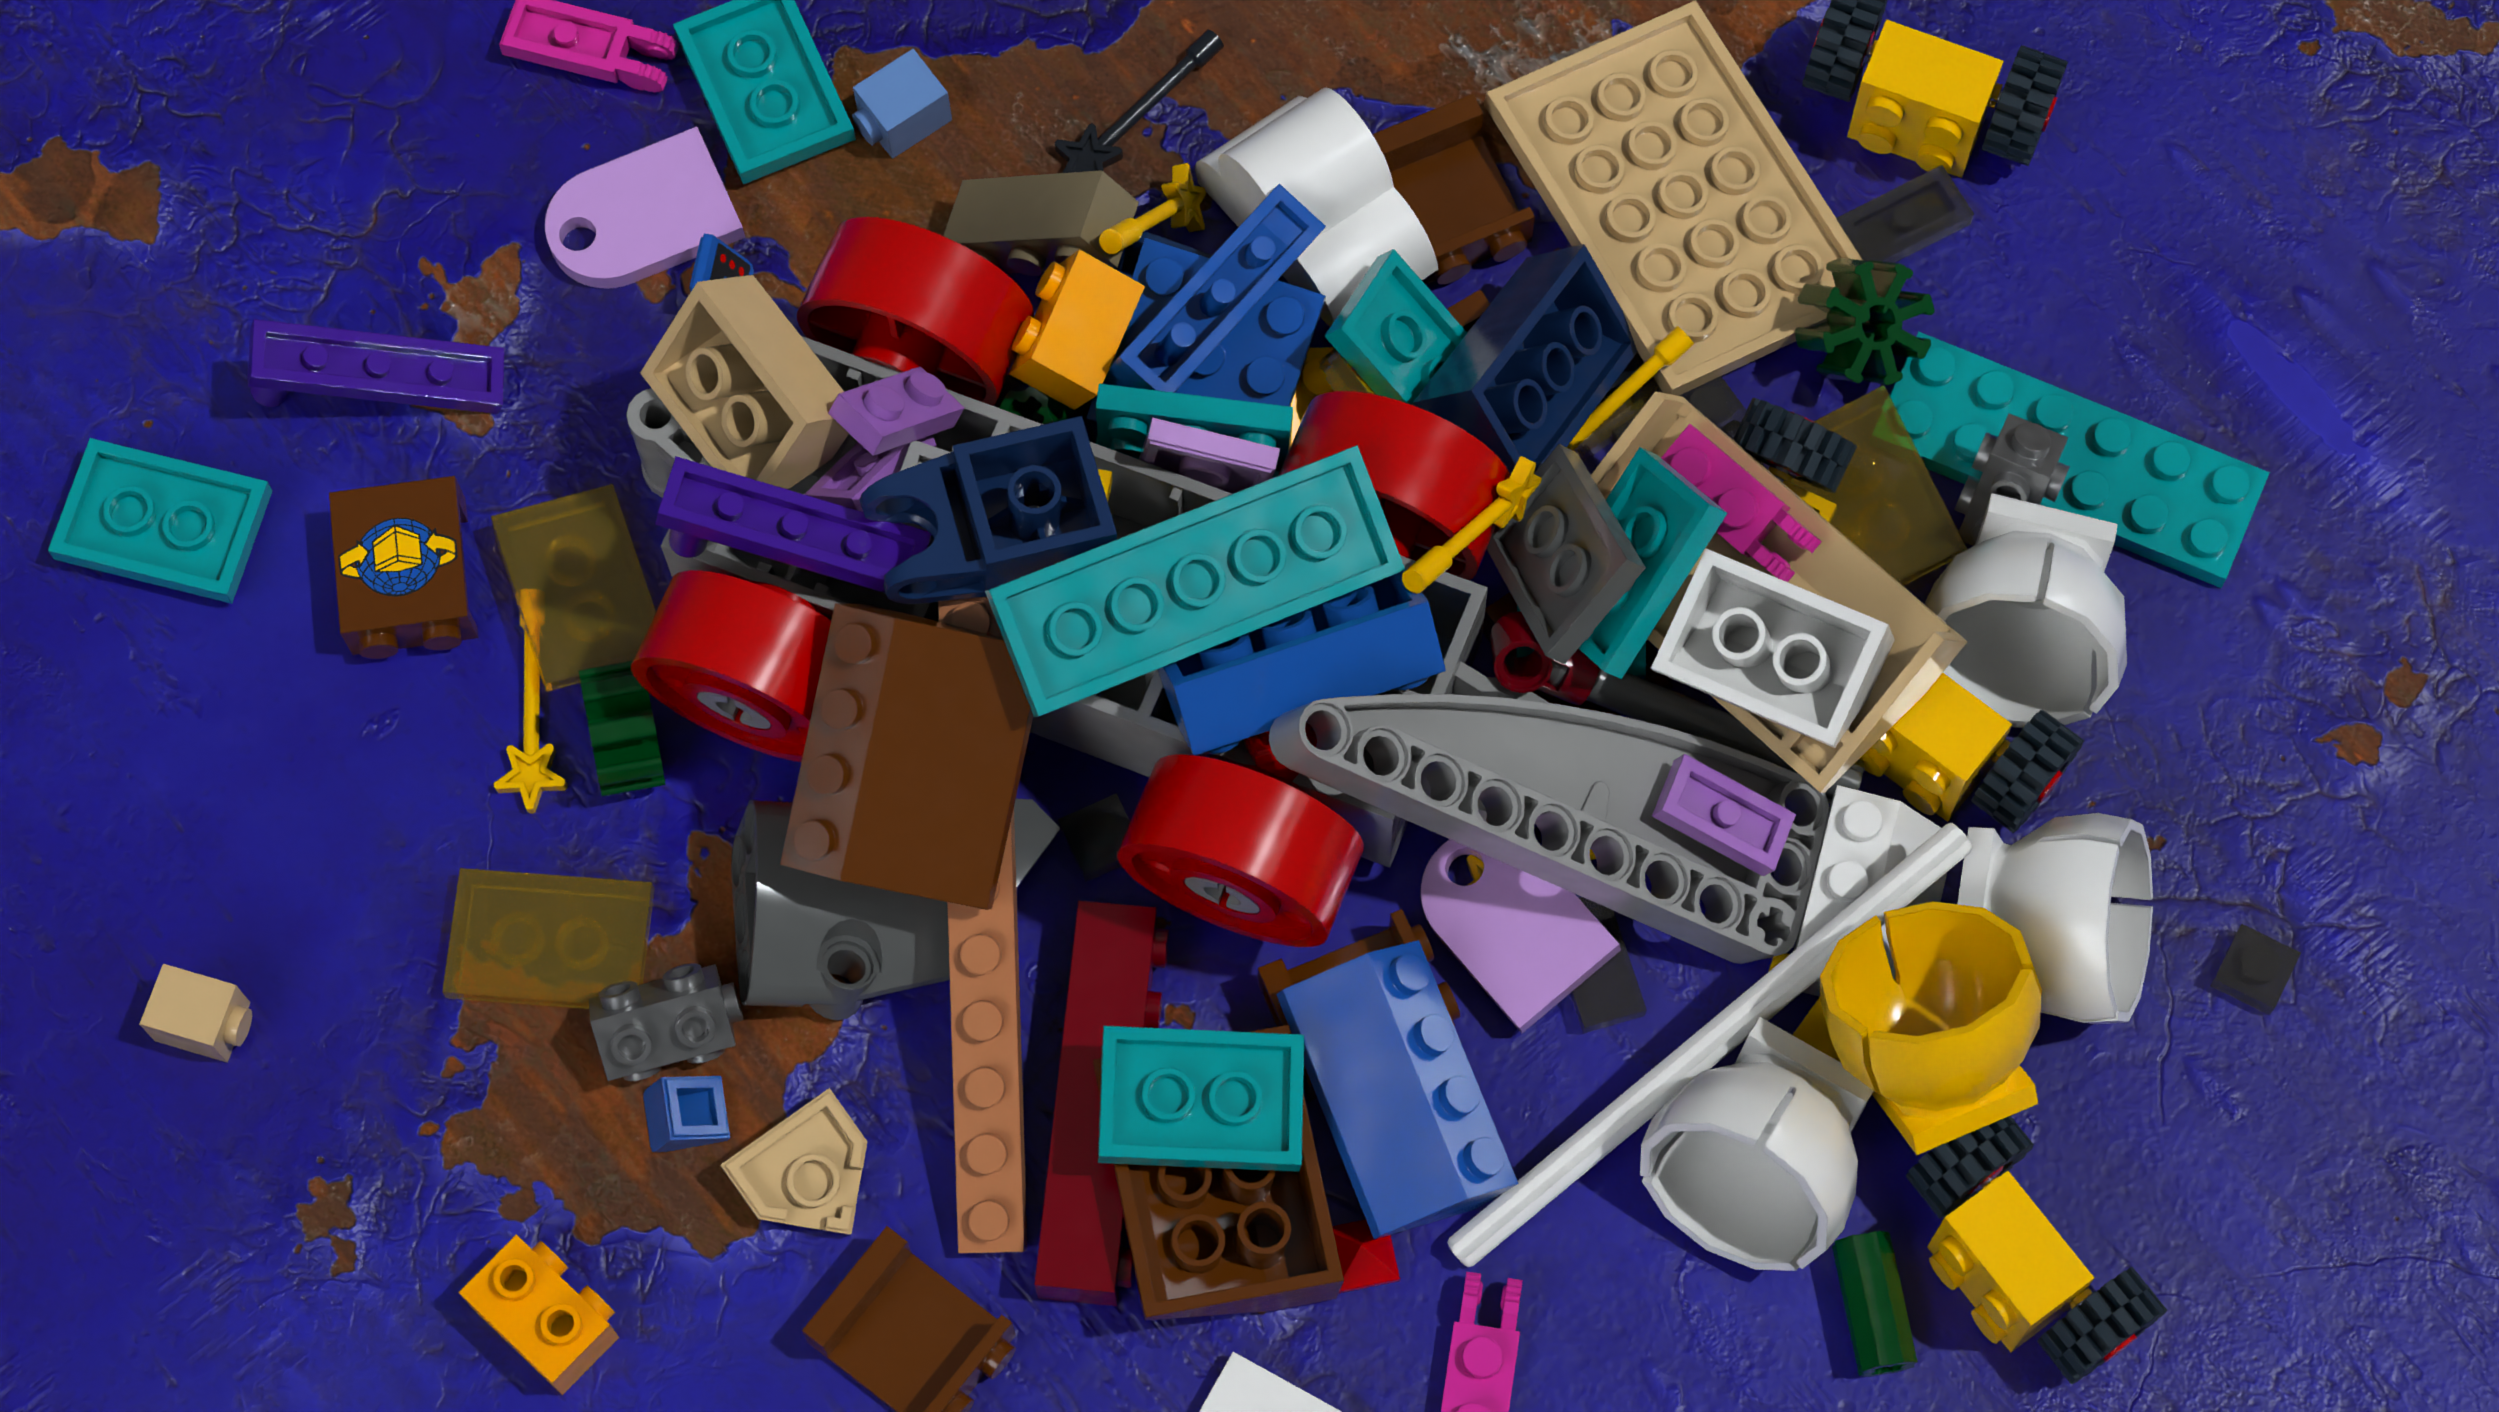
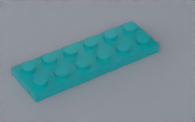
(2162, 490)
(1195, 581)

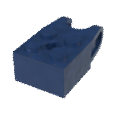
(980, 515)

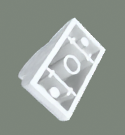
(1339, 174)

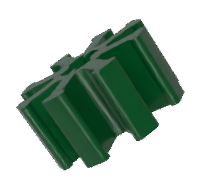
(1864, 321)
(621, 729)

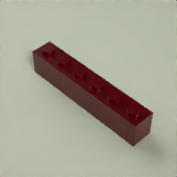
(1082, 1210)

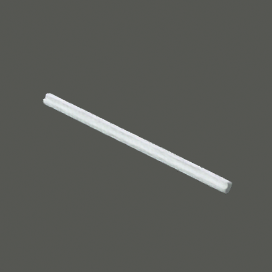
(1703, 1049)

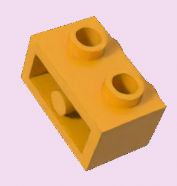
(1075, 328)
(540, 1312)

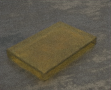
(1887, 492)
(575, 582)
(545, 937)

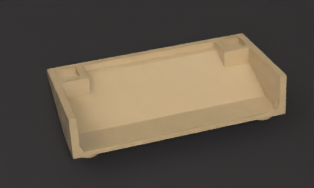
(1834, 570)

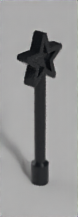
(1098, 153)

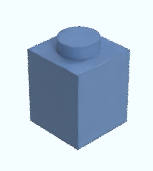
(901, 104)

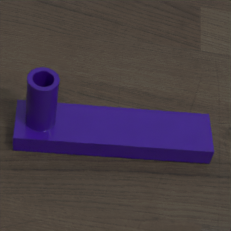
(372, 367)
(781, 525)

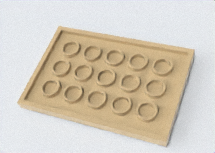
(1676, 191)

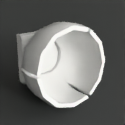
(2035, 613)
(2059, 896)
(1759, 1153)

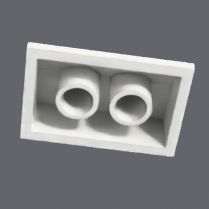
(1774, 648)
(1859, 846)

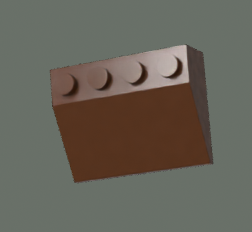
(910, 758)
(1229, 1235)

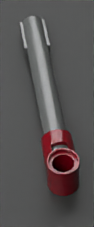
(1631, 696)

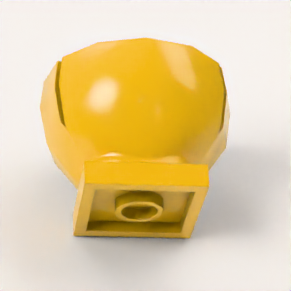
(1950, 1026)

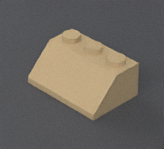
(746, 384)

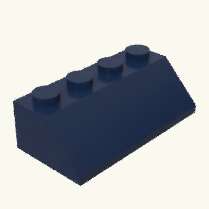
(1535, 359)

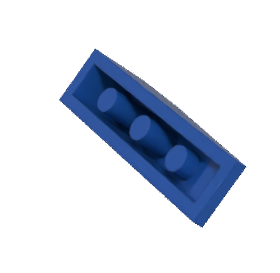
(1217, 296)

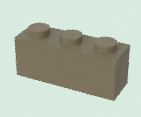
(1038, 218)

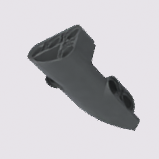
(807, 926)

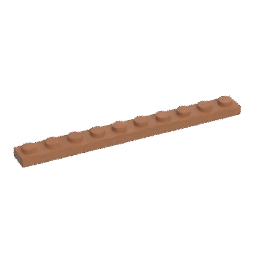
(987, 1041)

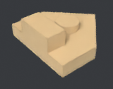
(804, 1168)

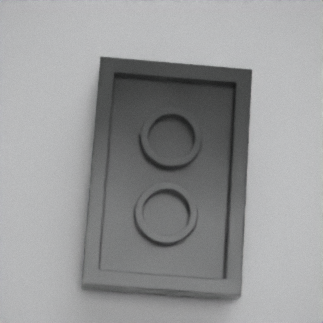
(1565, 556)

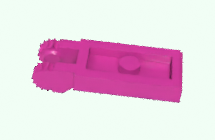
(586, 43)
(1748, 503)
(1482, 1356)

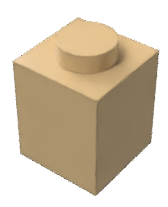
(197, 1013)

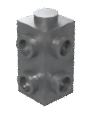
(2014, 465)
(664, 1021)

